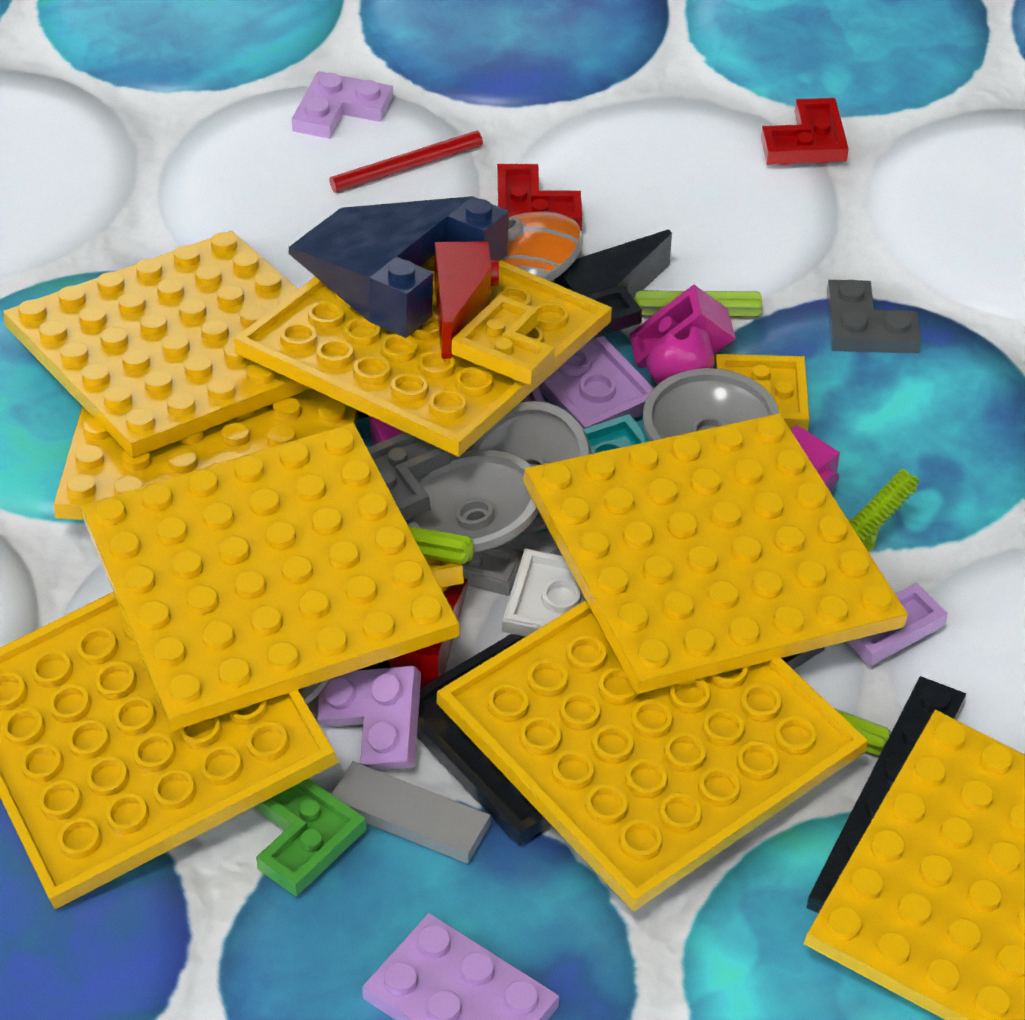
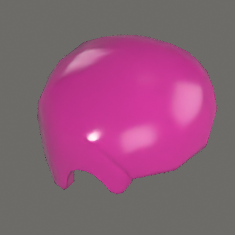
(681, 355)

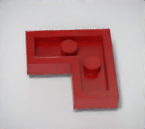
(814, 139)
(520, 193)

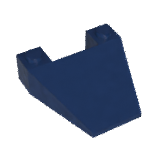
(377, 251)

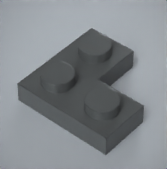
(861, 328)
(400, 463)

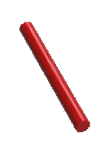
(405, 161)

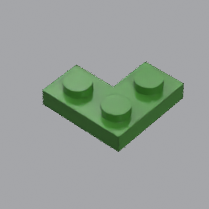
(314, 836)

